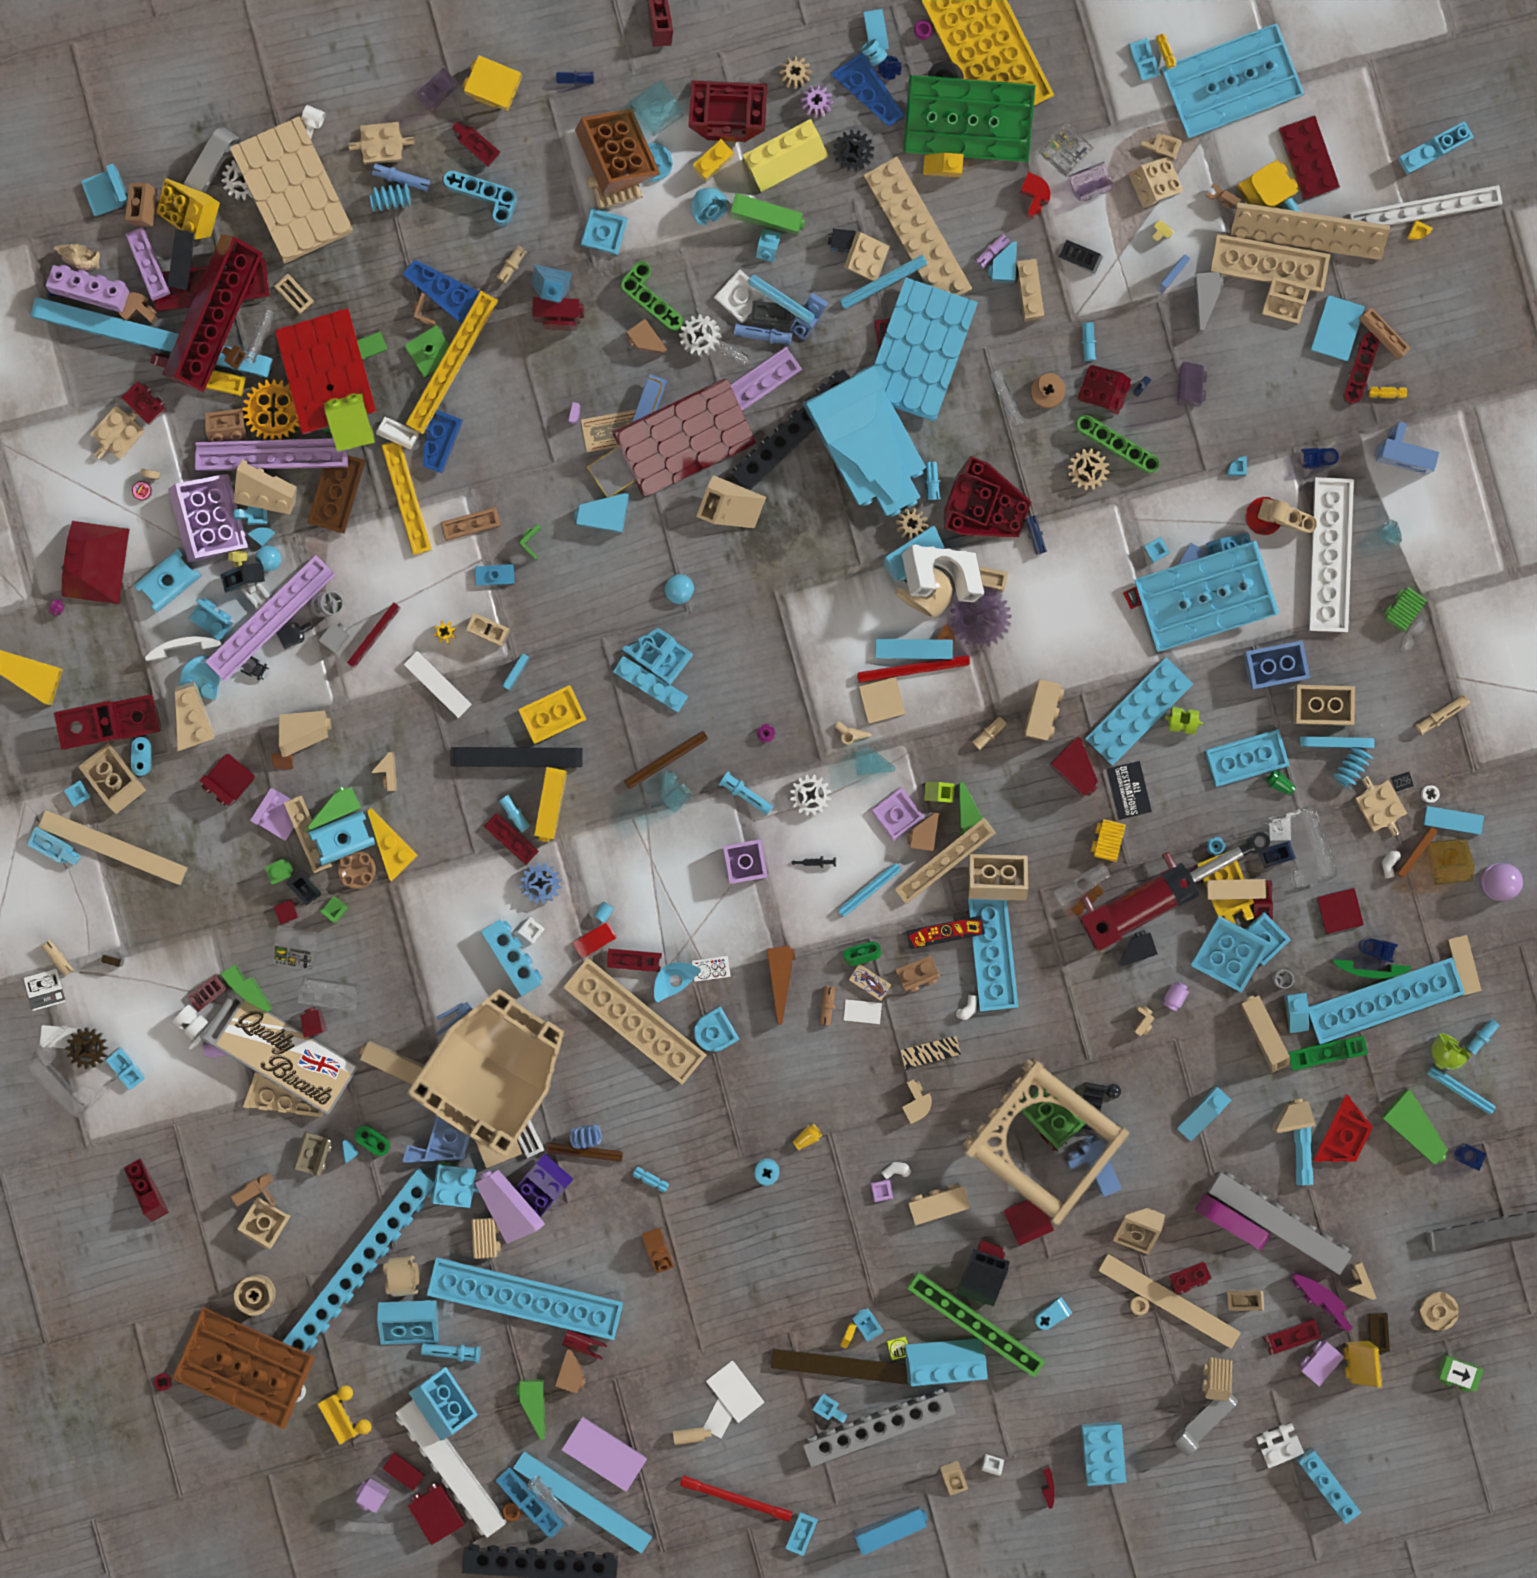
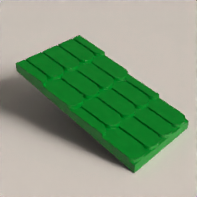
(969, 117)

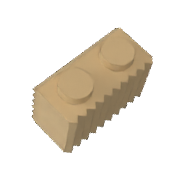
(485, 1238)
(1218, 1379)

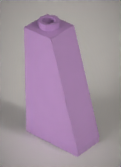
(507, 1207)

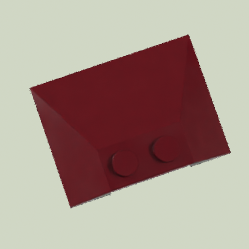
(727, 110)
(94, 562)

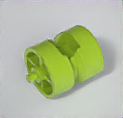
(1183, 720)

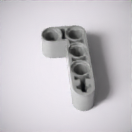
(211, 159)
(1201, 1423)

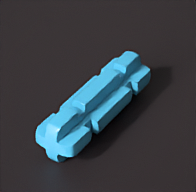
(650, 1179)

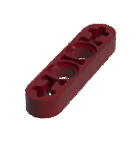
(1362, 368)

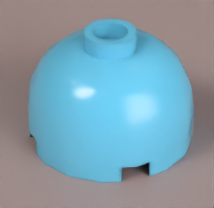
(708, 205)

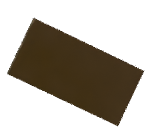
(1379, 1331)

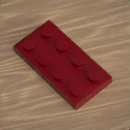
(1309, 158)

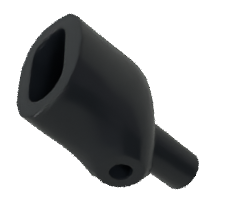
(293, 634)

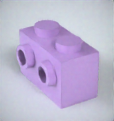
(1320, 1362)
(371, 1495)

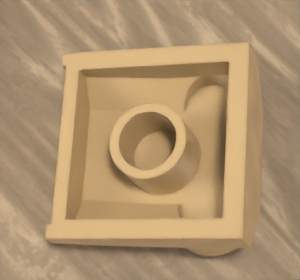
(263, 1223)

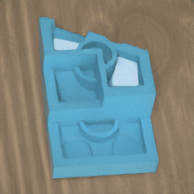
(659, 654)

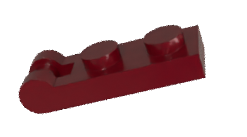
(633, 960)
(1292, 1336)

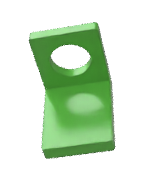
(528, 535)

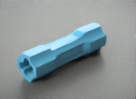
(1304, 1169)

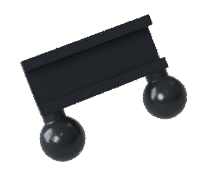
(1095, 1093)

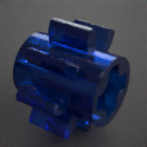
(890, 67)

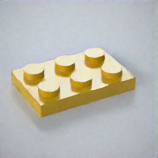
(552, 714)

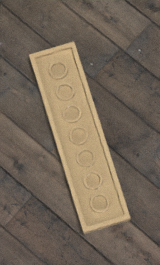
(916, 227)
(1309, 231)
(635, 1021)

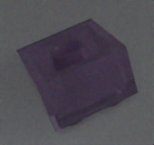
(1191, 384)

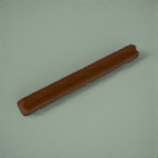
(666, 759)

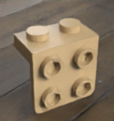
(1155, 181)

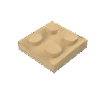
(866, 256)

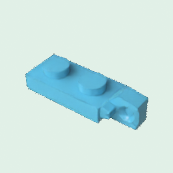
(52, 847)

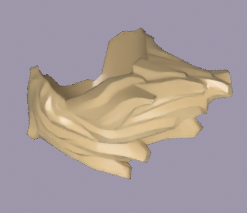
(79, 257)

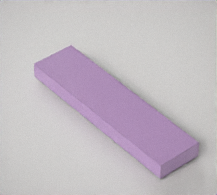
(147, 263)

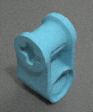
(1055, 1311)

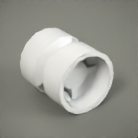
(190, 1022)

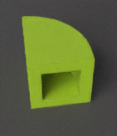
(939, 792)

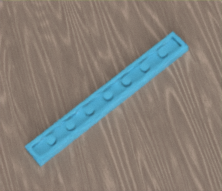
(584, 1503)

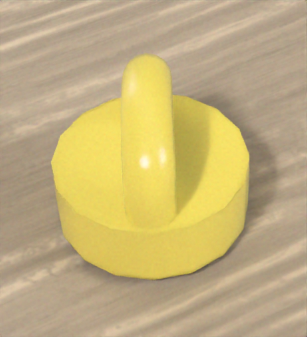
(237, 557)

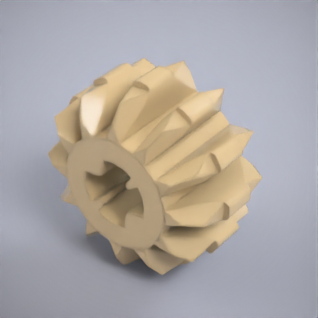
(798, 66)
(915, 518)

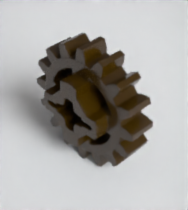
(80, 1042)

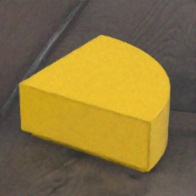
(1419, 231)
(848, 1335)

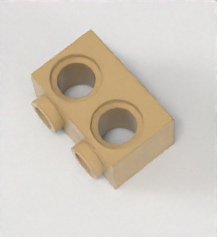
(488, 629)

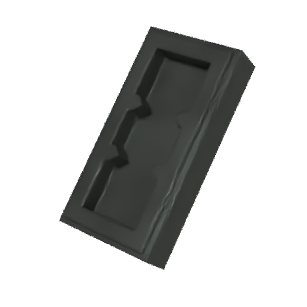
(769, 312)

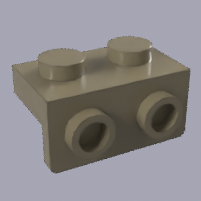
(312, 1153)

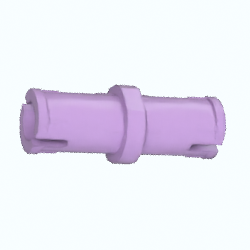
(992, 251)

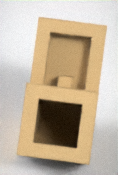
(920, 1105)

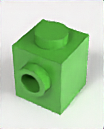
(279, 871)

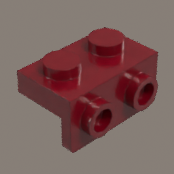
(1190, 1277)

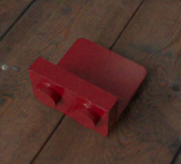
(1104, 388)
(227, 780)

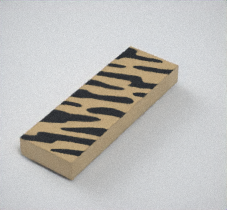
(930, 1052)

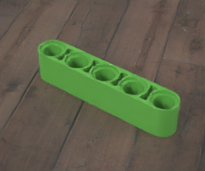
(1107, 444)

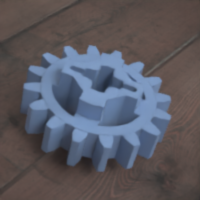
(539, 874)

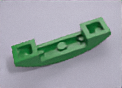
(1393, 970)
(1328, 1052)

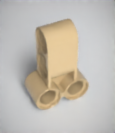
(1279, 511)

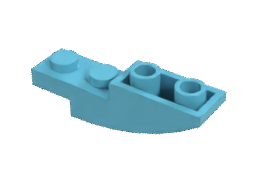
(1435, 148)

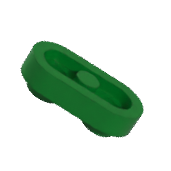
(862, 953)
(372, 1141)

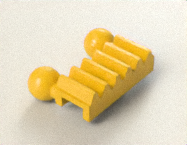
(338, 1419)

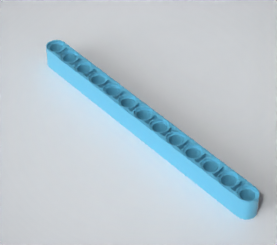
(128, 332)

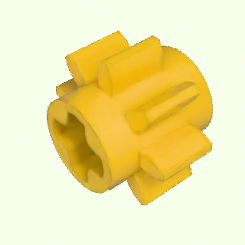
(443, 626)

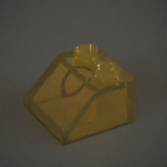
(1451, 861)

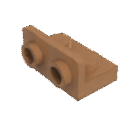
(225, 425)
(918, 973)

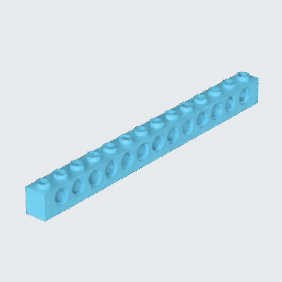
(419, 1179)

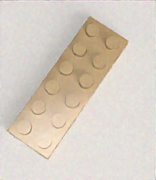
(1264, 260)

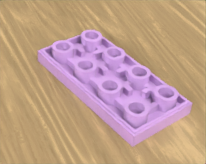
(604, 1454)

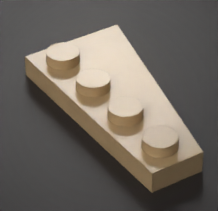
(269, 1096)

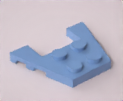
(444, 1145)

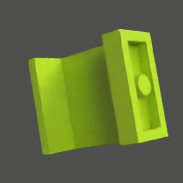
(349, 422)

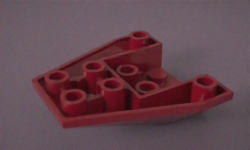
(984, 503)

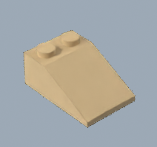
(112, 778)

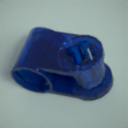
(1318, 457)
(1381, 949)

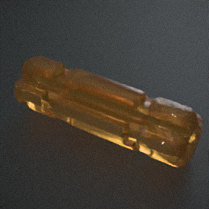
(1096, 892)

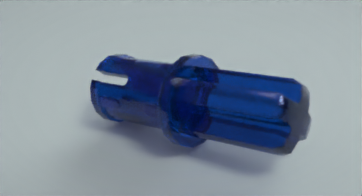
(575, 77)

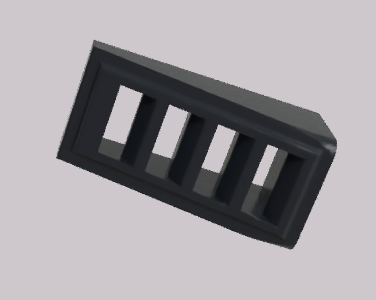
(1095, 264)

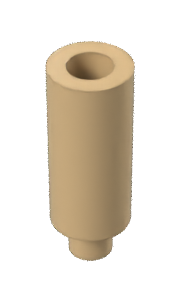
(691, 1435)

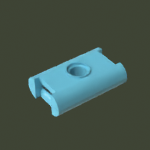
(153, 583)
(351, 827)

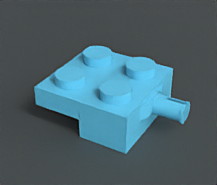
(454, 1186)

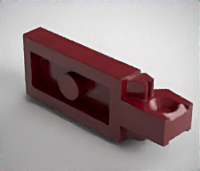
(476, 144)

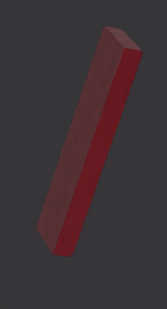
(374, 635)

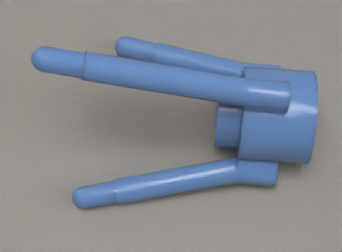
(463, 1009)

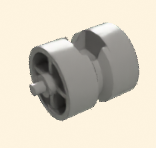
(327, 603)

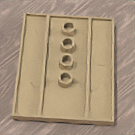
(291, 189)

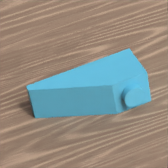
(1204, 1113)

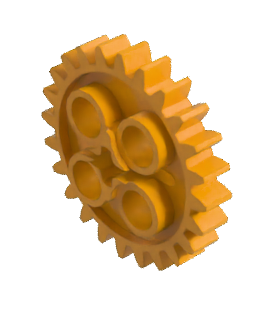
(256, 410)

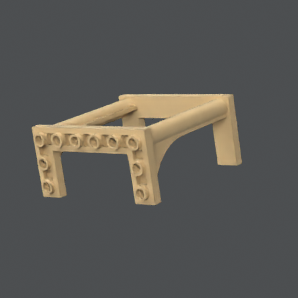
(1036, 1075)

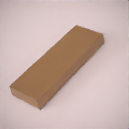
(1384, 333)
(470, 524)

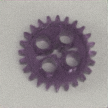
(971, 633)

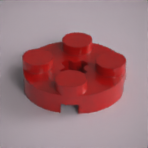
(1258, 525)

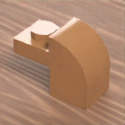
(136, 303)

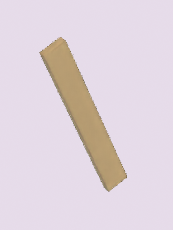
(113, 847)
(1169, 1301)

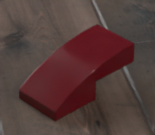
(1264, 904)
(1049, 1490)

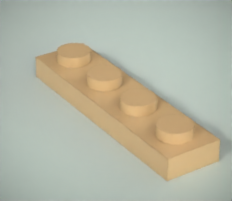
(301, 818)

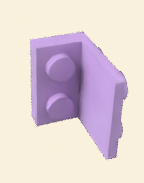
(274, 815)

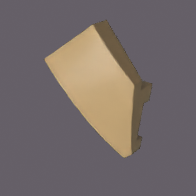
(1163, 145)

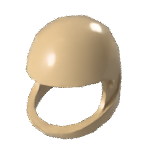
(934, 603)

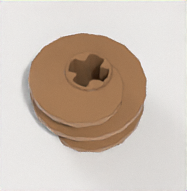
(1042, 382)

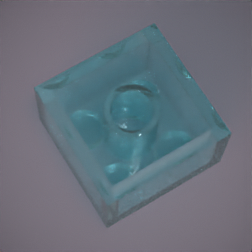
(656, 108)

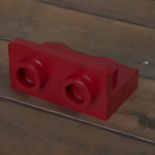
(143, 403)

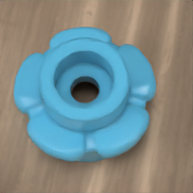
(1216, 841)

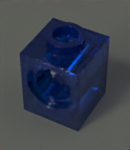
(1478, 1156)

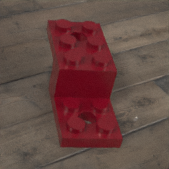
(107, 722)

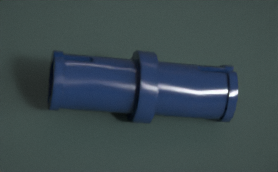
(1035, 535)

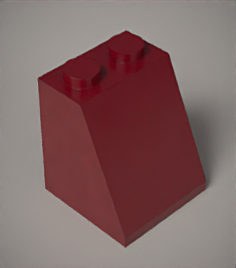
(1076, 768)

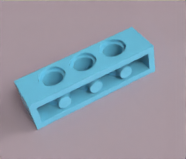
(491, 935)
(1328, 1485)

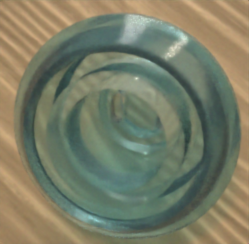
(1391, 533)

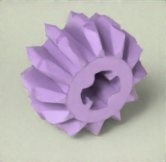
(809, 97)

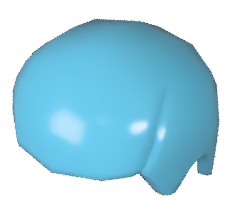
(679, 589)

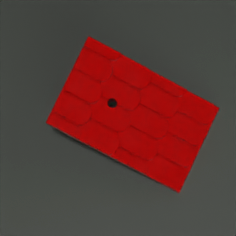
(319, 357)

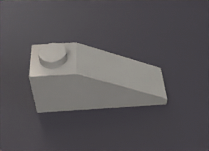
(1206, 292)

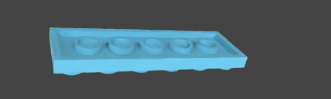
(1138, 711)
(994, 956)

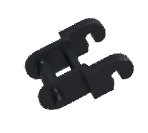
(253, 672)

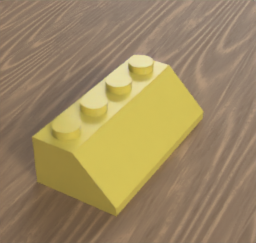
(785, 155)

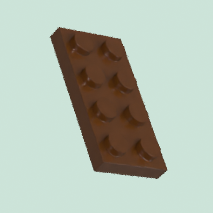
(336, 495)

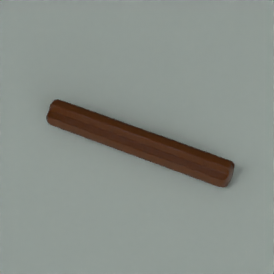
(588, 1152)

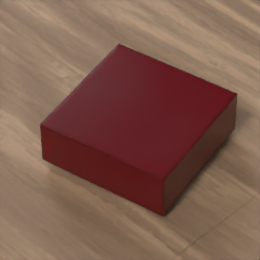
(285, 912)

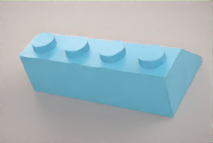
(945, 1362)

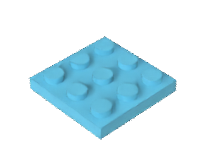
(1230, 954)

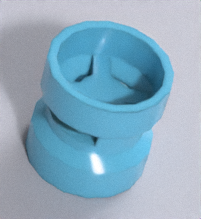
(874, 52)

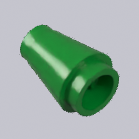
(1279, 782)

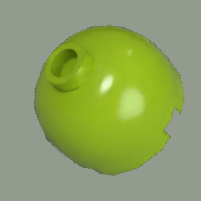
(1448, 1053)

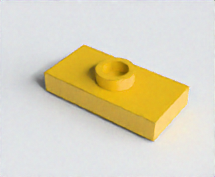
(226, 383)

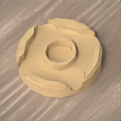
(1439, 1311)

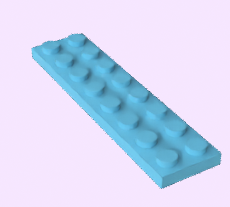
(1385, 1000)

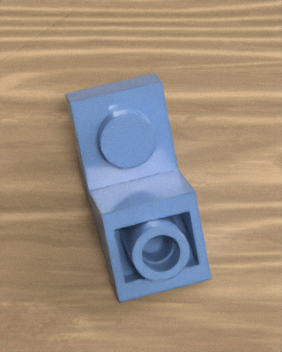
(816, 306)

